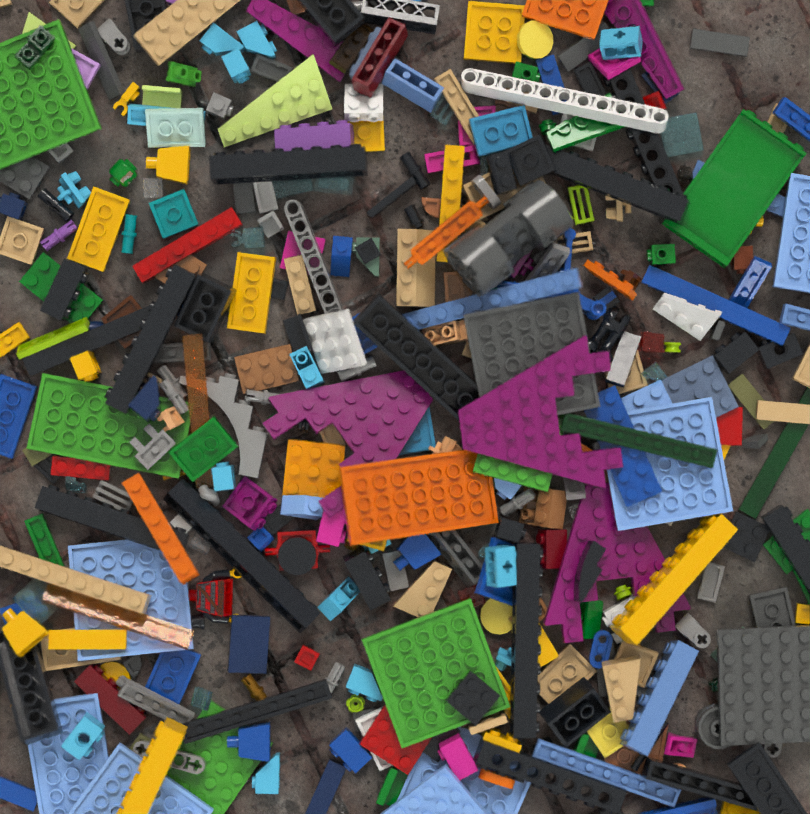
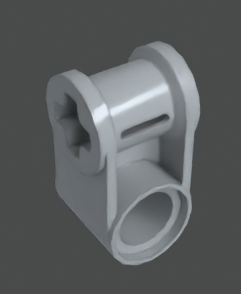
(112, 36)
(691, 629)

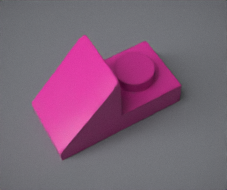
(680, 745)

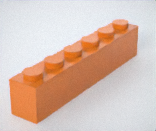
(160, 529)

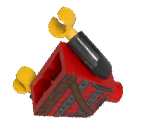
(215, 596)

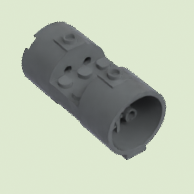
(529, 221)

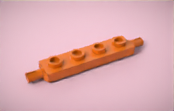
(446, 232)

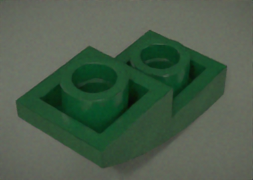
(35, 48)

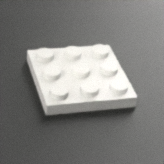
(334, 341)

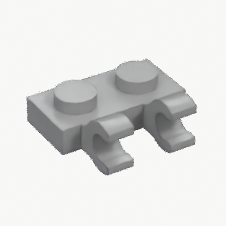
(155, 449)

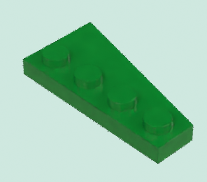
(578, 130)

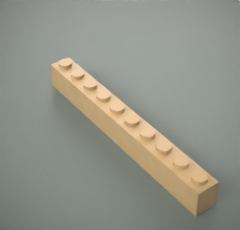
(74, 580)

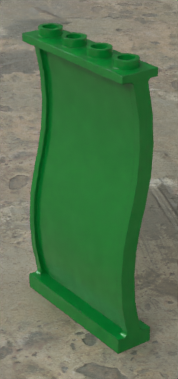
(736, 187)

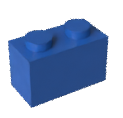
(350, 751)

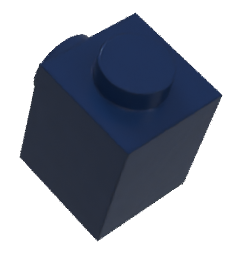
(12, 206)

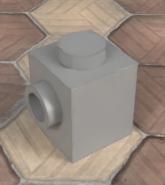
(220, 106)

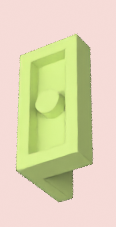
(162, 96)

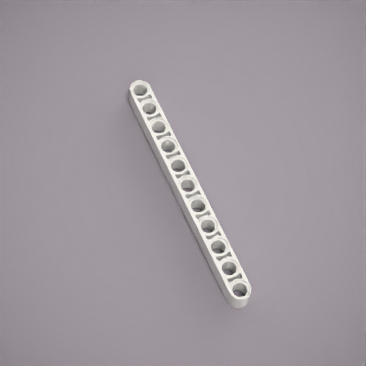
(572, 97)

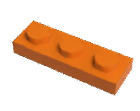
(611, 279)

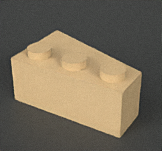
(425, 590)
(621, 684)

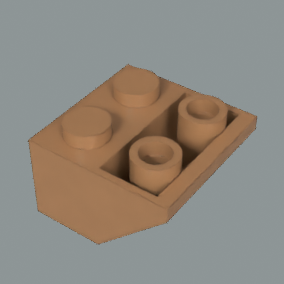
(545, 509)

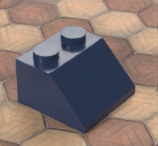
(147, 401)

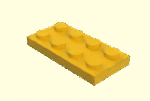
(98, 229)
(254, 287)

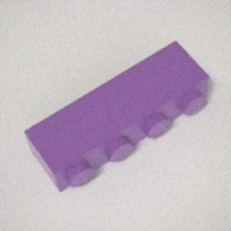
(308, 136)

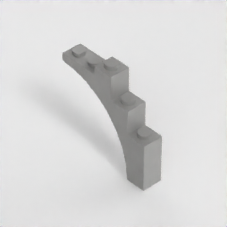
(250, 441)

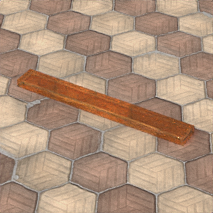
(197, 391)
(118, 616)

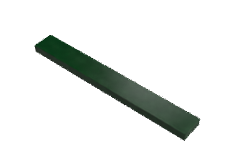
(639, 440)
(774, 464)

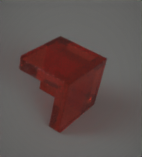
(652, 342)
(466, 593)

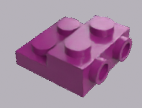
(250, 503)

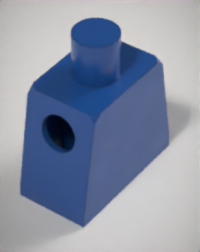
(416, 552)
(252, 741)

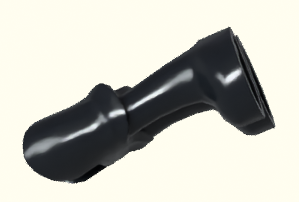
(611, 326)

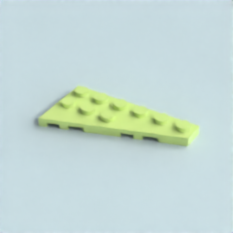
(286, 102)

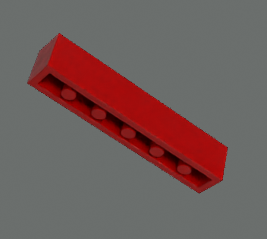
(188, 245)

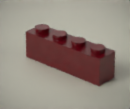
(379, 57)
(119, 709)

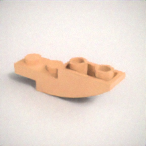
(447, 333)

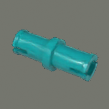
(129, 234)

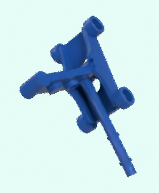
(591, 308)

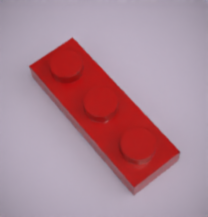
(79, 468)

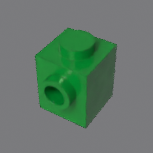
(526, 72)
(661, 254)

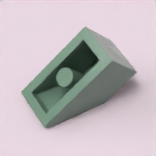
(372, 266)

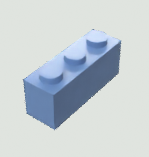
(412, 85)

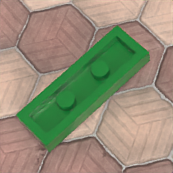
(43, 539)

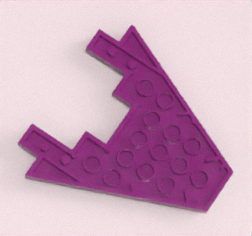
(369, 413)
(521, 419)
(627, 555)

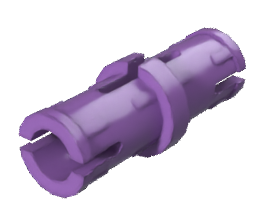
(59, 235)

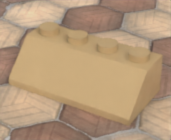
(417, 283)

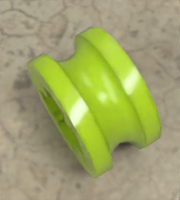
(672, 347)

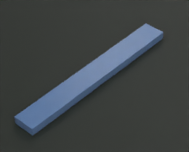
(605, 772)

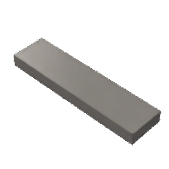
(154, 702)

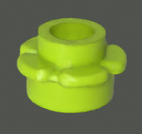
(622, 592)
(350, 703)

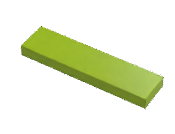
(53, 337)

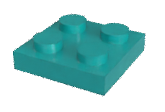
(173, 214)

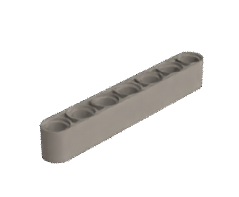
(307, 255)

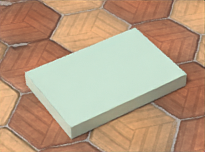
(175, 127)

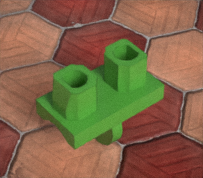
(183, 74)

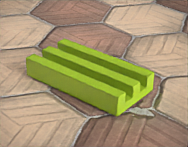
(573, 206)

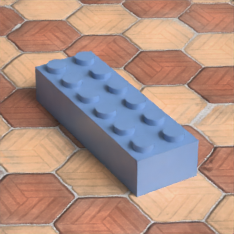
(659, 697)

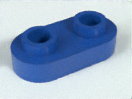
(599, 648)

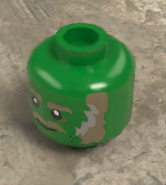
(123, 172)

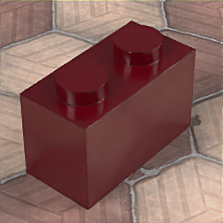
(553, 544)

